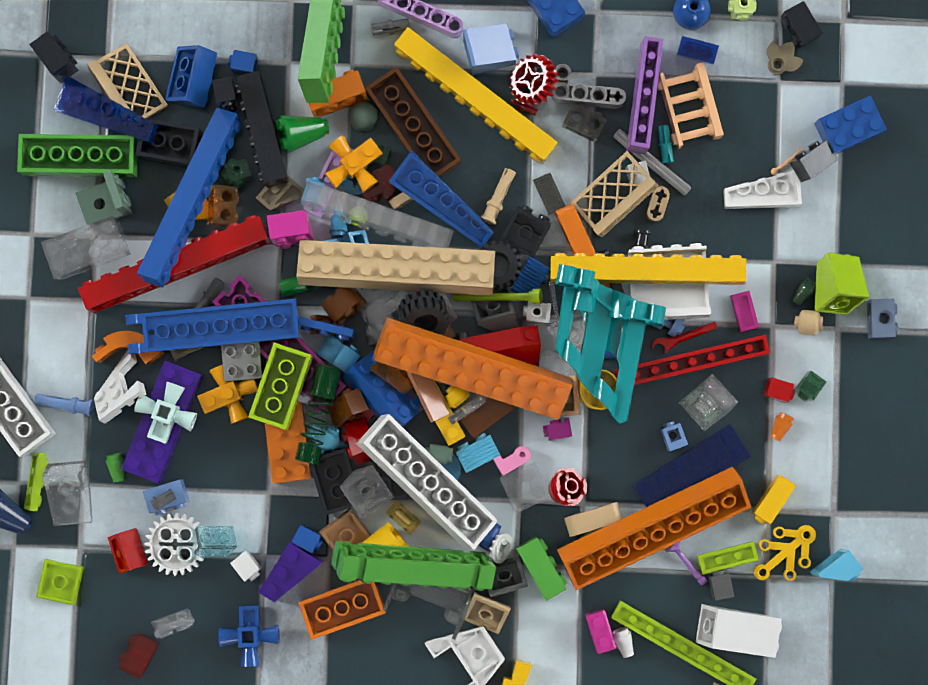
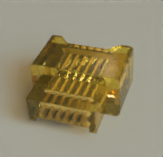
(403, 517)

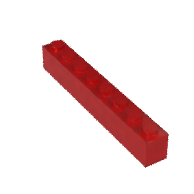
(700, 359)

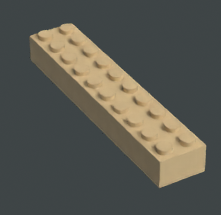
(395, 267)

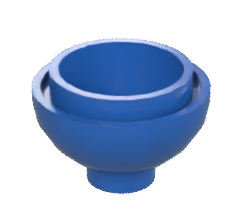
(691, 18)

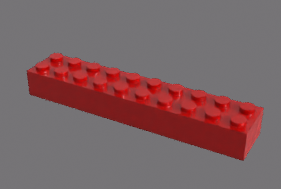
(193, 258)

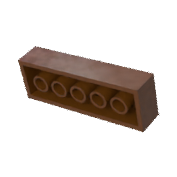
(412, 122)

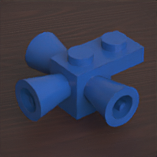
(249, 635)

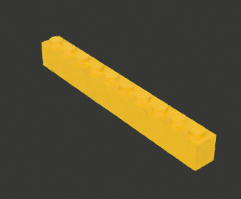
(475, 95)
(657, 268)

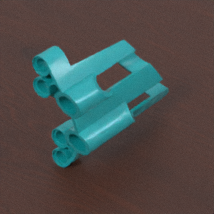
(611, 324)

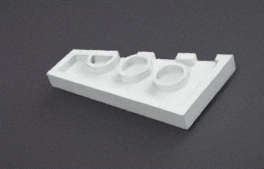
(770, 192)

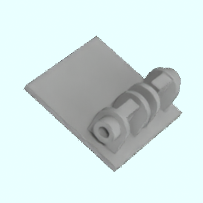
(241, 361)

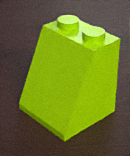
(839, 284)

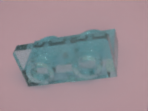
(215, 541)

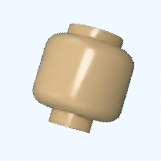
(809, 322)

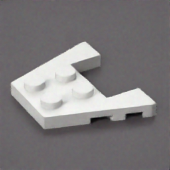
(114, 391)
(474, 650)

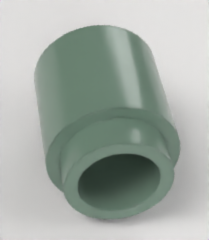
(440, 453)

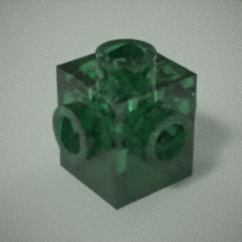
(236, 173)

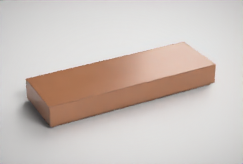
(429, 396)

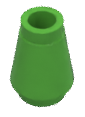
(114, 464)

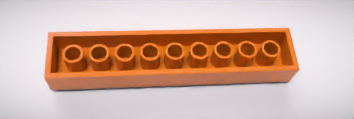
(472, 368)
(654, 528)

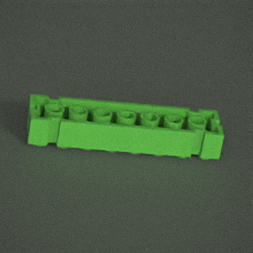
(412, 566)

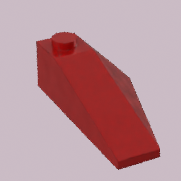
(516, 343)

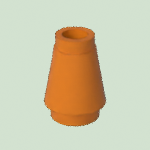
(781, 426)

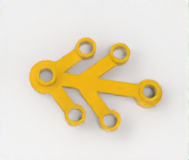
(787, 550)

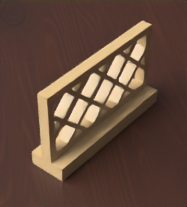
(111, 90)
(625, 206)

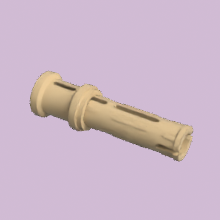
(495, 204)

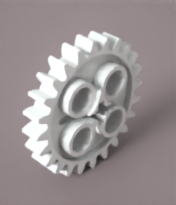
(176, 561)

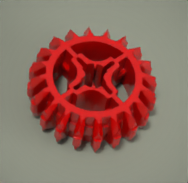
(539, 83)

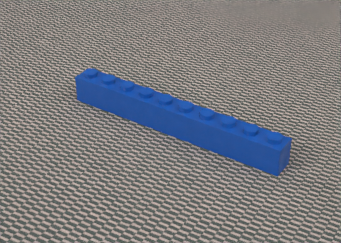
(189, 198)

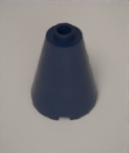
(12, 516)

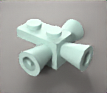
(165, 413)

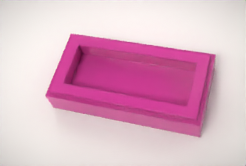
(744, 311)

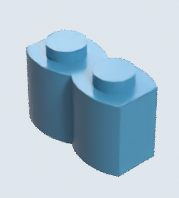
(339, 354)

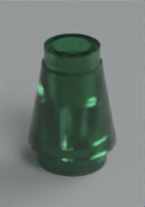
(804, 292)

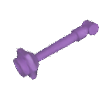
(696, 573)

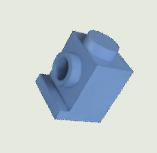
(680, 439)

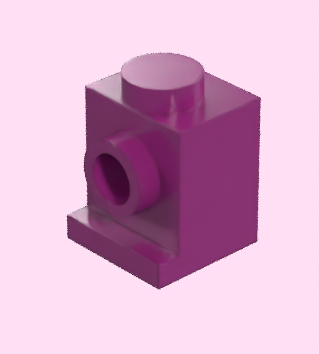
(557, 429)

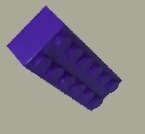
(151, 457)

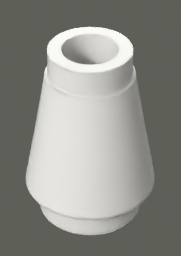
(623, 640)

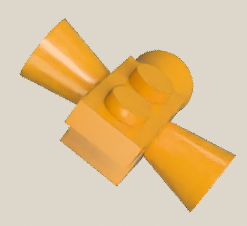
(354, 163)
(227, 395)

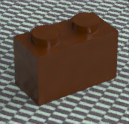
(347, 407)

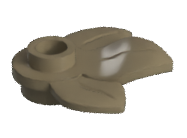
(784, 57)

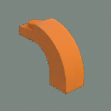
(120, 340)

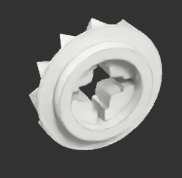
(501, 548)

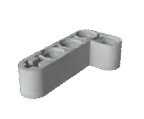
(588, 91)

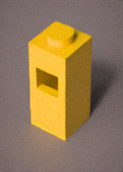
(773, 499)

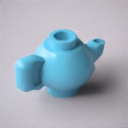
(331, 439)

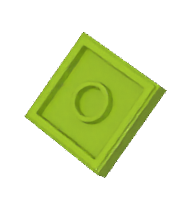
(60, 582)

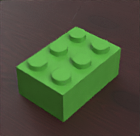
(542, 568)

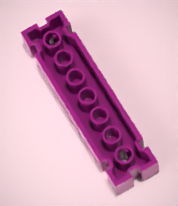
(241, 291)

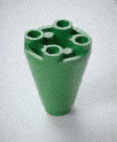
(299, 131)

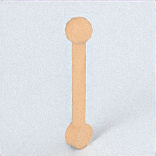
(774, 171)

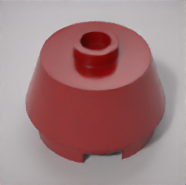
(567, 487)

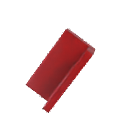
(127, 550)

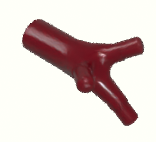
(526, 108)

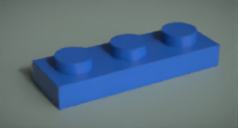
(326, 329)

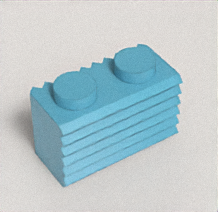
(477, 453)

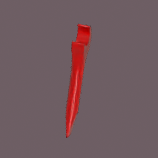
(668, 343)

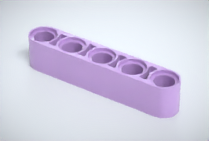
(425, 19)

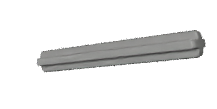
(656, 165)

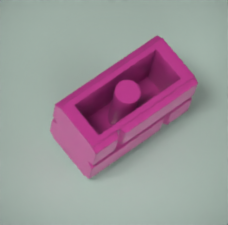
(600, 631)

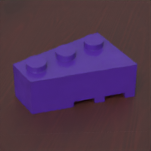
(288, 571)

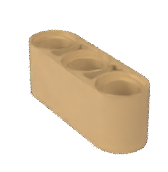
(593, 519)

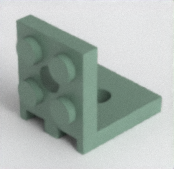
(112, 192)

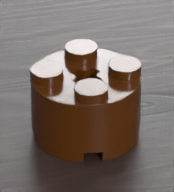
(343, 304)

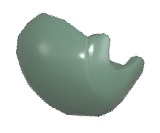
(363, 116)

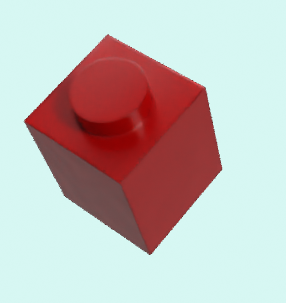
(779, 390)

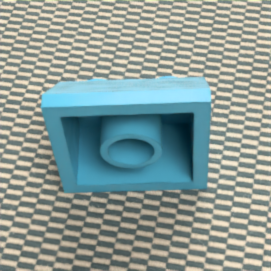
(839, 566)

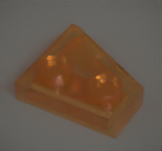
(394, 376)

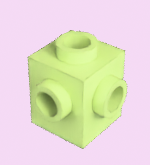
(739, 11)

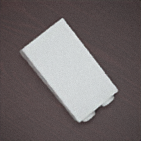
(738, 631)

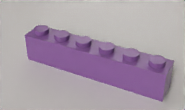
(644, 95)

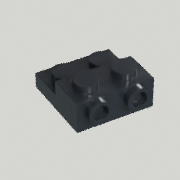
(526, 230)

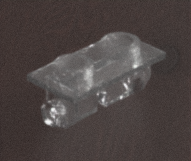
(180, 621)

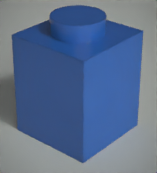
(243, 62)
(307, 539)

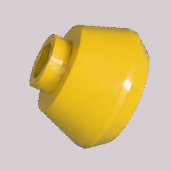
(456, 396)

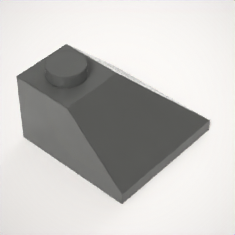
(495, 314)

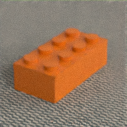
(283, 448)
(341, 608)

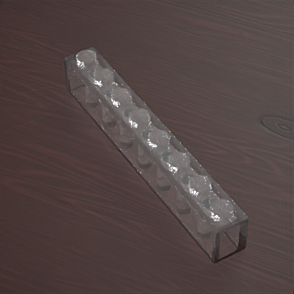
(374, 216)

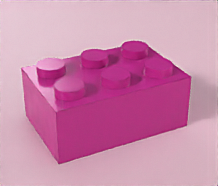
(290, 228)

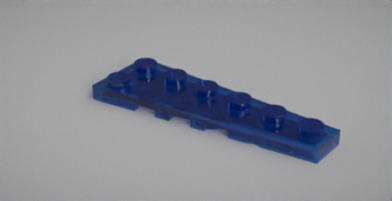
(93, 107)

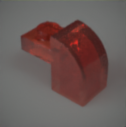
(385, 188)

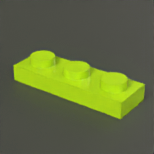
(35, 481)
(727, 557)

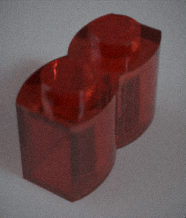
(138, 655)

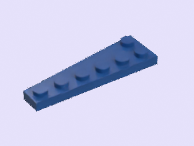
(431, 192)

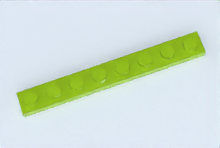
(680, 646)

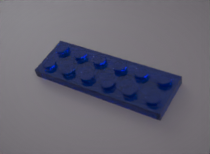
(695, 465)

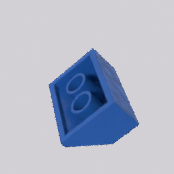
(191, 76)

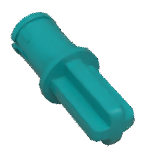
(665, 144)

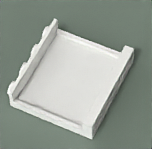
(680, 300)

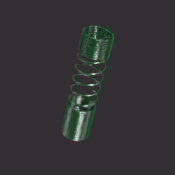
(323, 386)

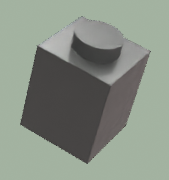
(721, 585)

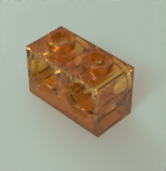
(217, 204)

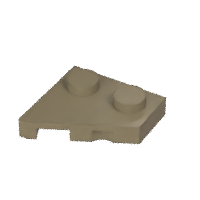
(280, 195)

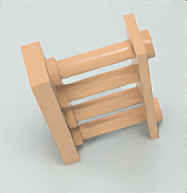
(708, 110)

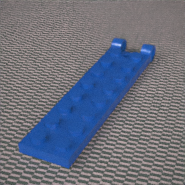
(216, 326)

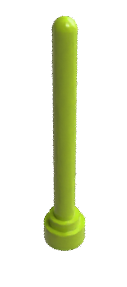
(534, 296)

